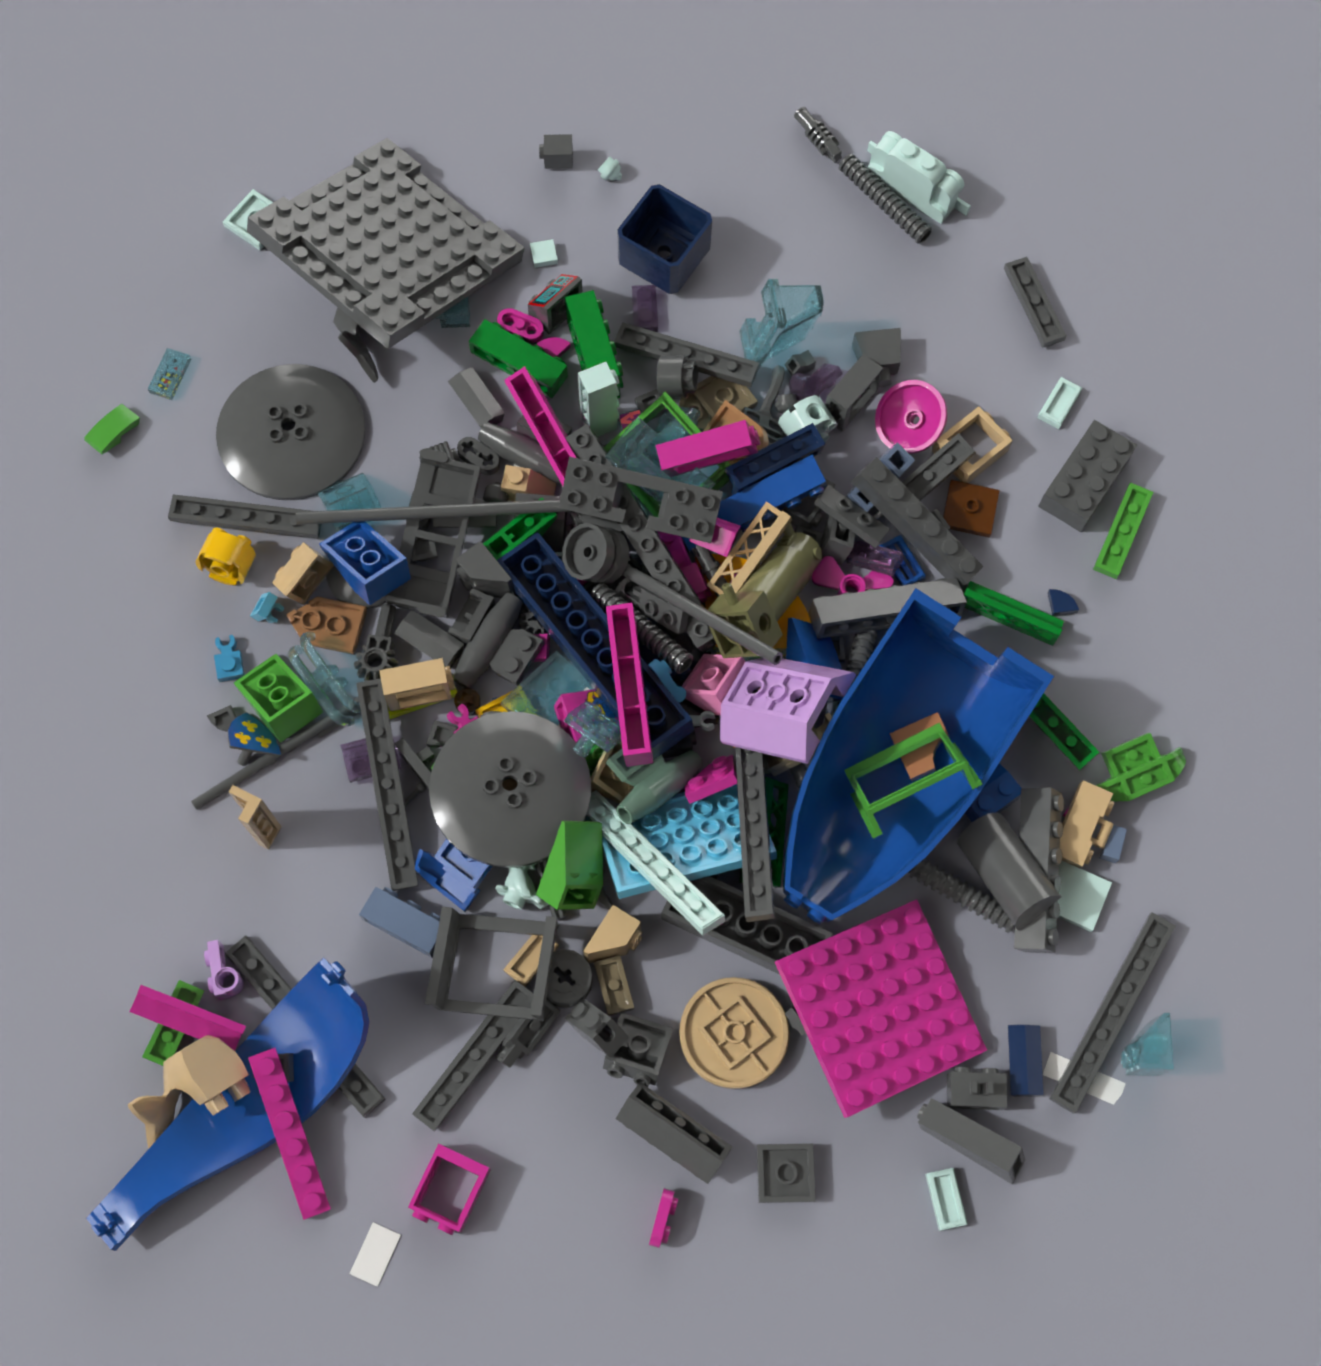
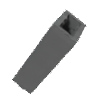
(972, 1140)

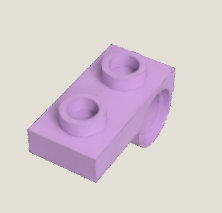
(216, 961)

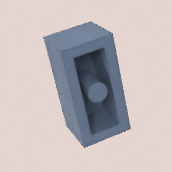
(1113, 845)

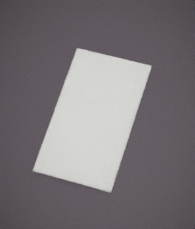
(375, 1254)

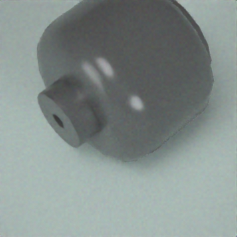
(494, 493)

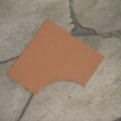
(920, 761)

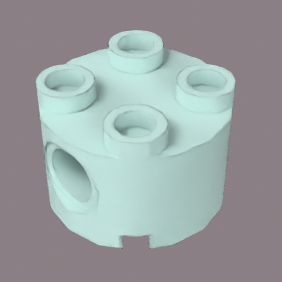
(808, 411)

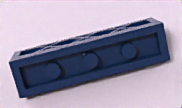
(775, 458)

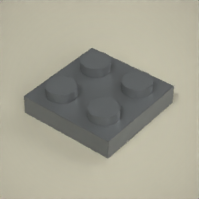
(785, 1173)

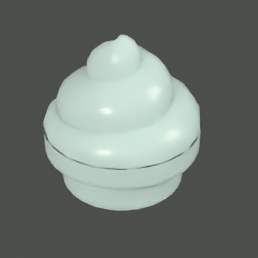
(610, 170)

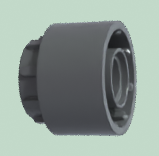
(676, 375)

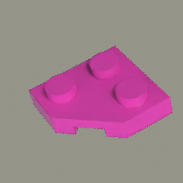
(712, 779)

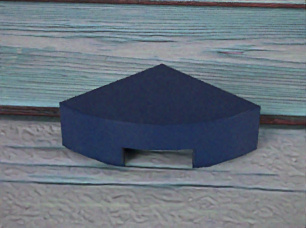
(1061, 603)

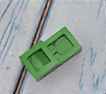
(110, 428)

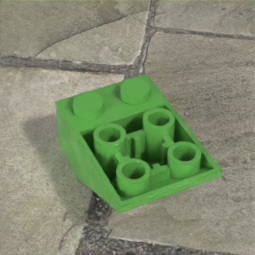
(574, 867)

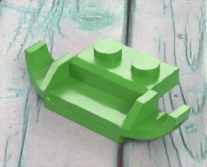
(1139, 768)

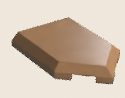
(333, 622)

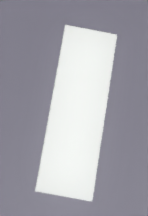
(1102, 1087)

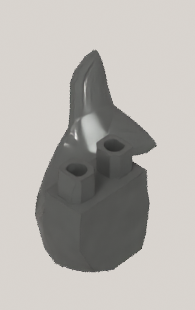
(352, 340)

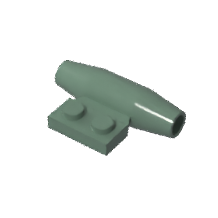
(652, 782)

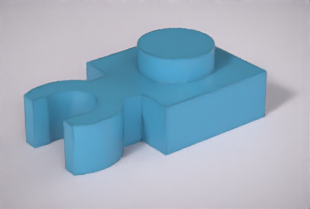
(228, 663)

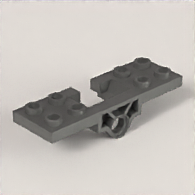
(598, 490)

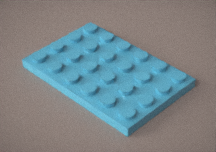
(694, 837)

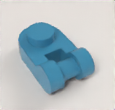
(663, 672)

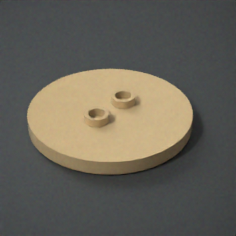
(734, 1033)

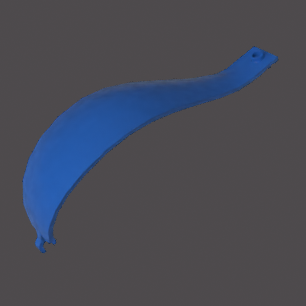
(323, 1028)

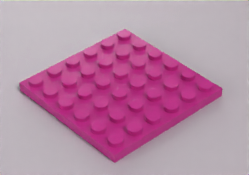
(880, 1007)

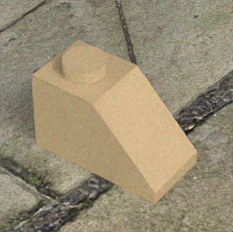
(525, 481)

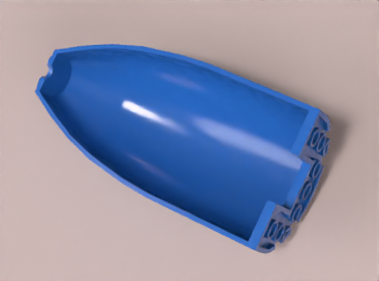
(912, 674)

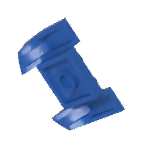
(452, 873)

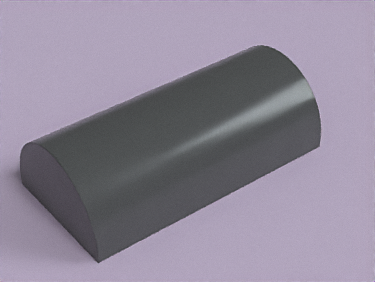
(1007, 869)

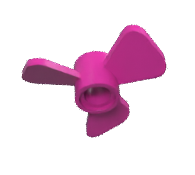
(830, 575)

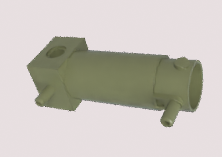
(767, 593)

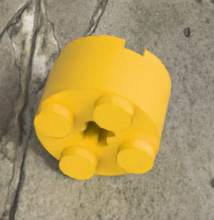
(226, 556)

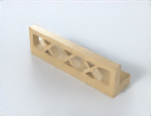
(759, 553)
(256, 817)

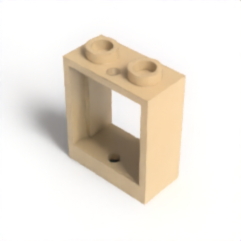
(985, 421)
(417, 684)

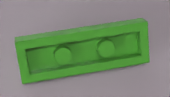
(164, 1039)

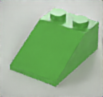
(279, 697)

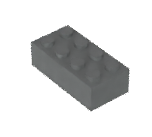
(1087, 475)

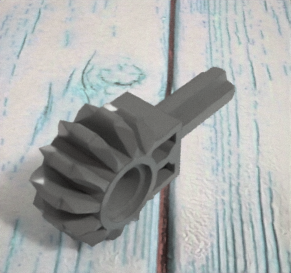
(378, 647)

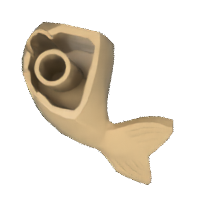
(200, 1071)

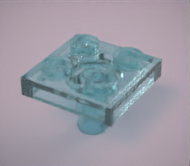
(594, 727)

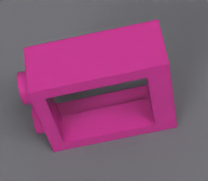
(445, 1224)

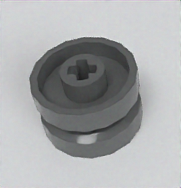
(595, 553)

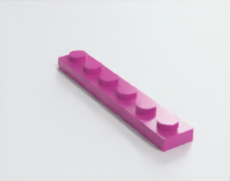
(289, 1133)

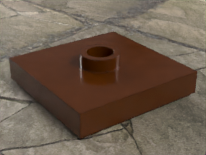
(970, 508)

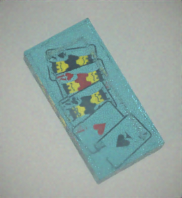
(169, 374)

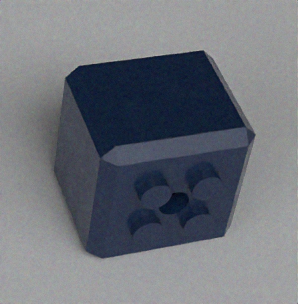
(664, 223)

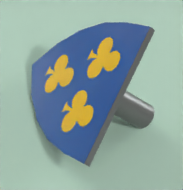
(251, 736)

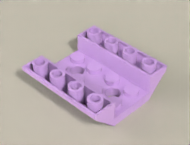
(769, 718)

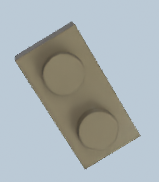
(614, 985)

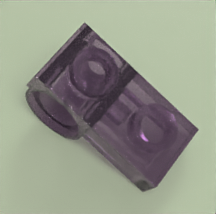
(815, 383)

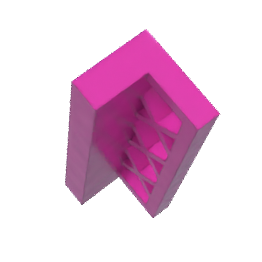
(185, 1017)

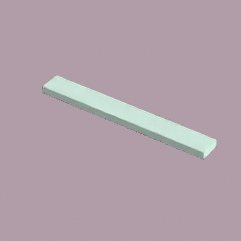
(654, 867)

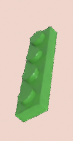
(1123, 530)

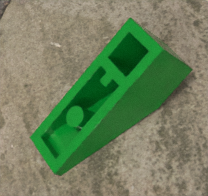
(518, 531)

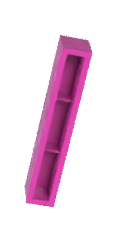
(541, 420)
(629, 685)

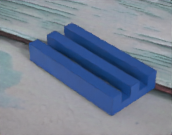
(911, 559)

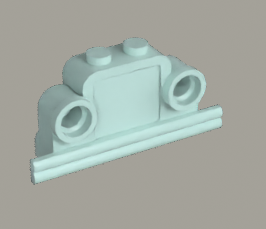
(917, 176)

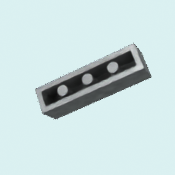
(673, 1132)

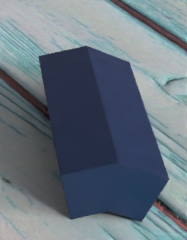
(1025, 1060)

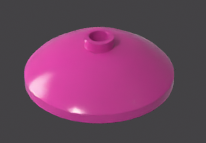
(899, 409)

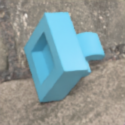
(264, 607)

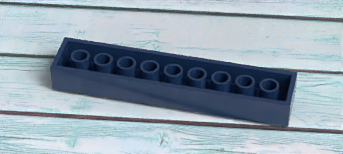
(583, 636)

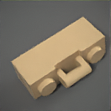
(1084, 813)

